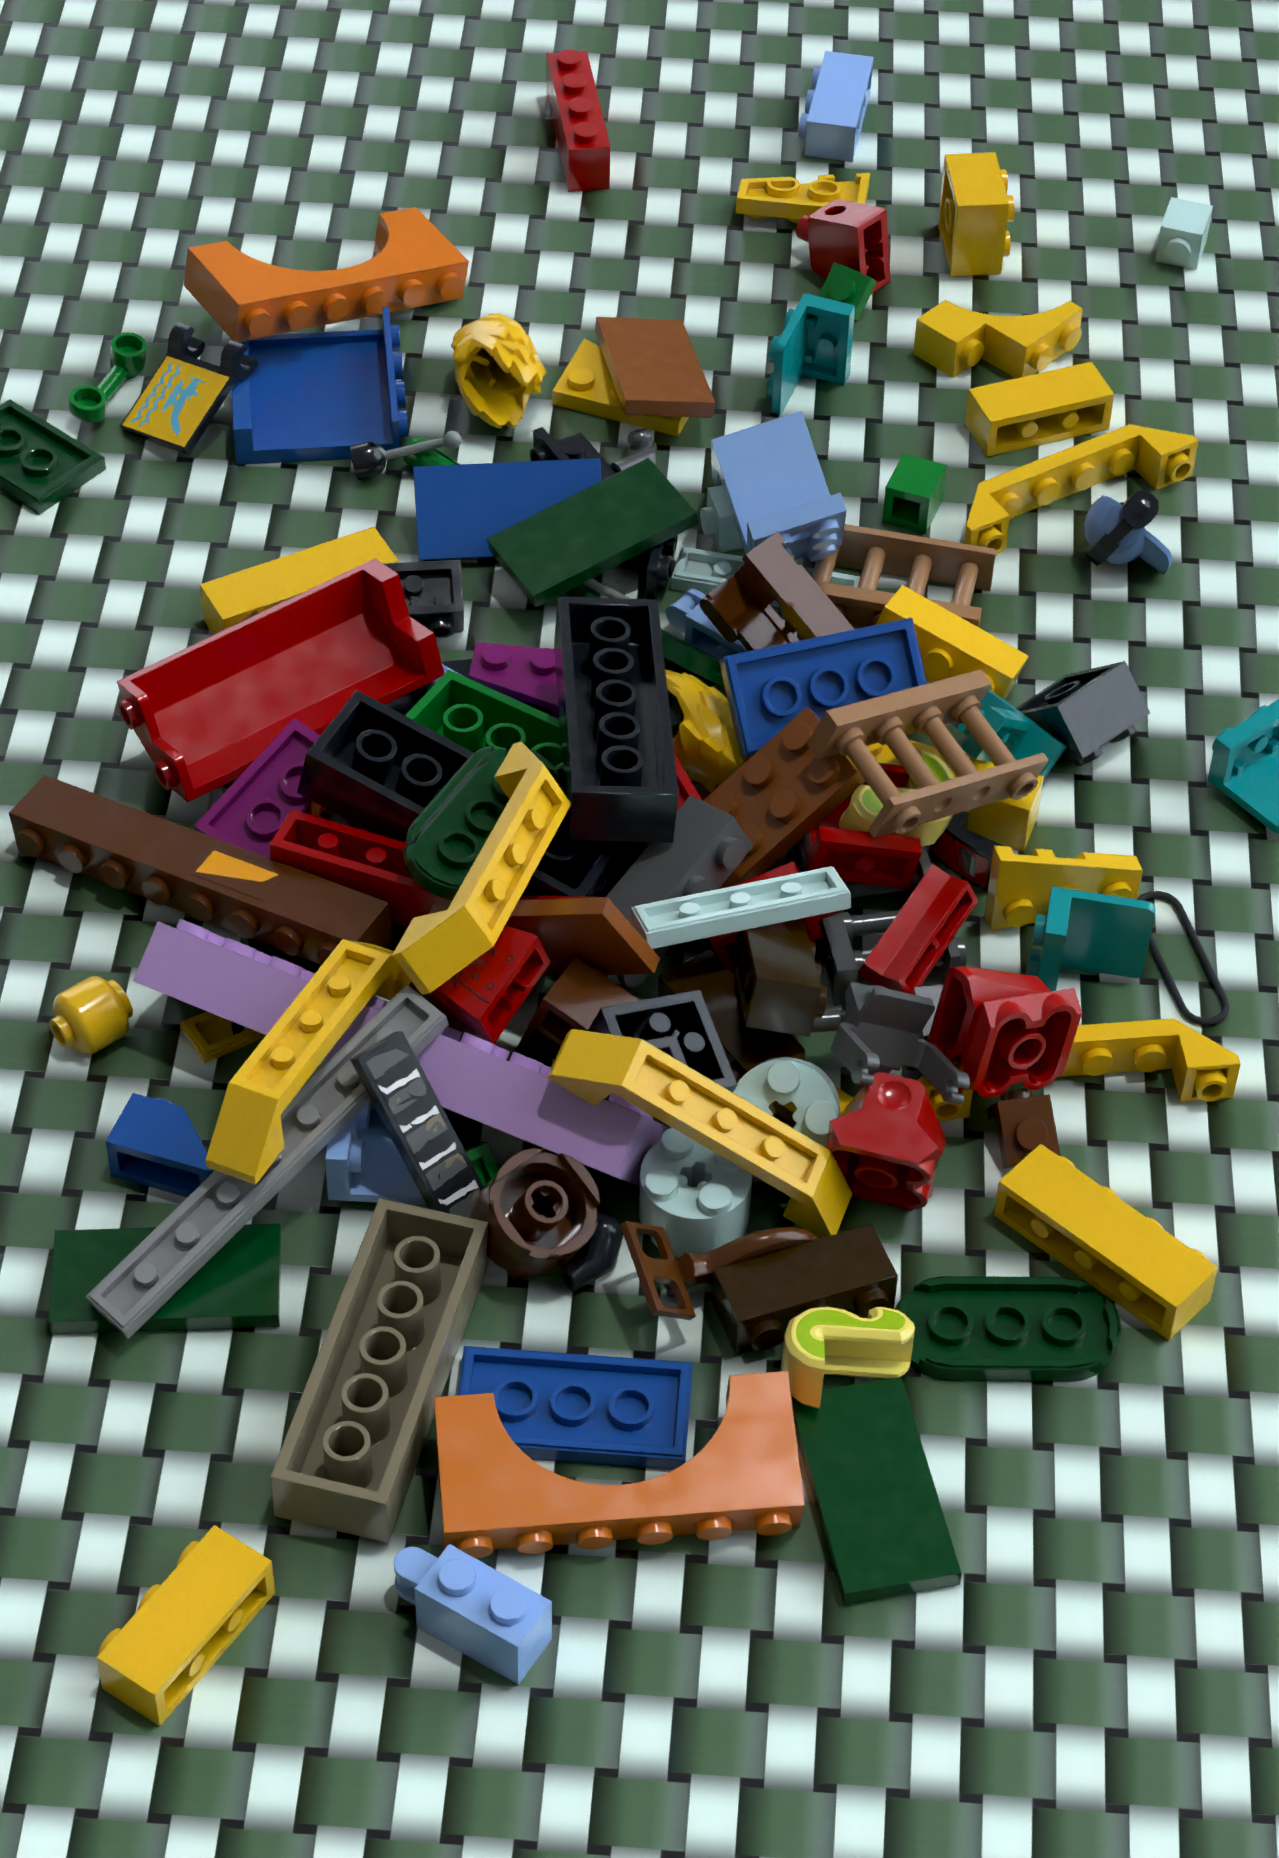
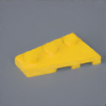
(790, 200)
(590, 389)
(1023, 883)

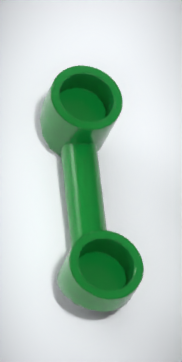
(126, 362)

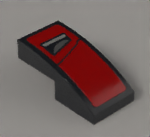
(965, 851)

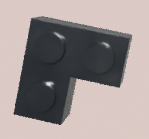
(676, 1026)

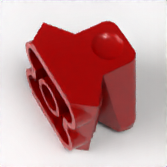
(1004, 1028)
(888, 1142)

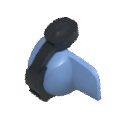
(1119, 533)

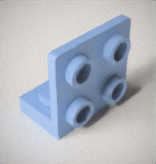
(366, 1164)

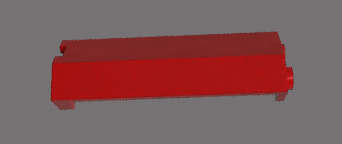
(233, 693)

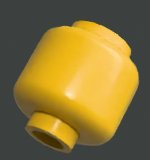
(91, 1015)

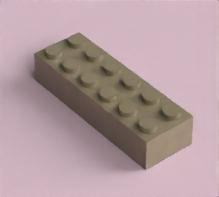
(380, 1370)

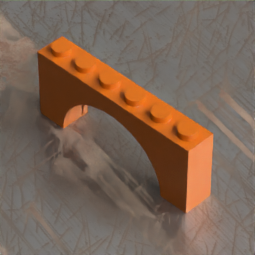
(260, 300)
(507, 1501)

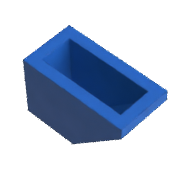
(157, 1147)

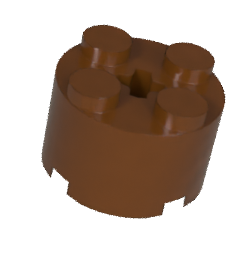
(554, 1188)

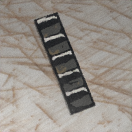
(418, 1125)

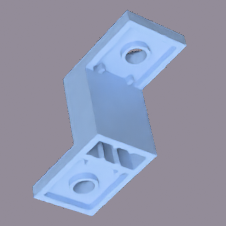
(779, 487)

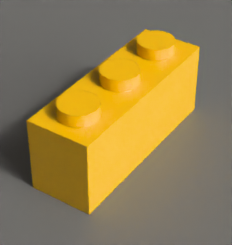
(1039, 409)
(954, 645)
(185, 1624)

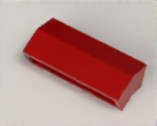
(920, 932)

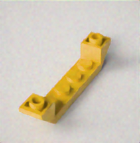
(1153, 453)
(449, 940)
(1197, 1063)
(711, 1115)
(249, 1121)

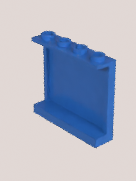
(320, 395)

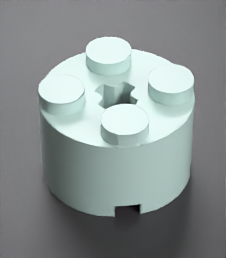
(798, 1082)
(693, 1195)

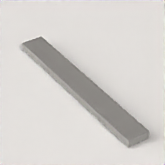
(226, 1203)

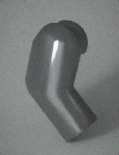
(640, 449)

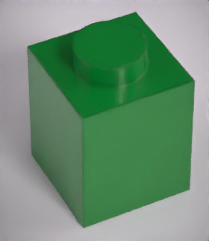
(914, 493)

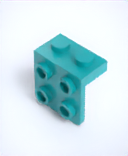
(812, 344)
(1248, 764)
(1090, 935)

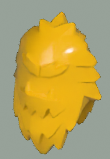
(496, 369)
(706, 736)

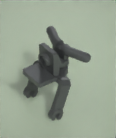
(883, 1034)

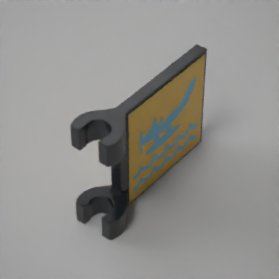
(186, 391)

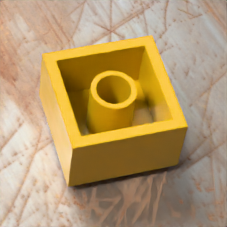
(975, 214)

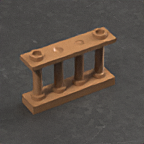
(904, 556)
(925, 711)

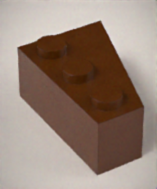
(570, 1005)

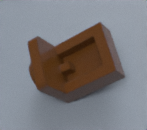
(1023, 1124)

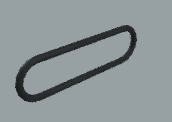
(1203, 958)

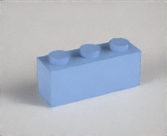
(836, 106)

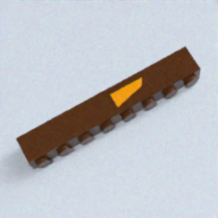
(195, 872)

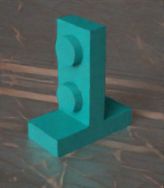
(1016, 731)

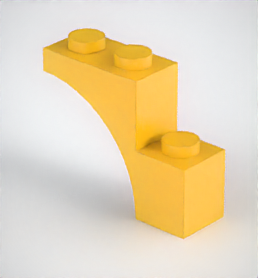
(1018, 345)

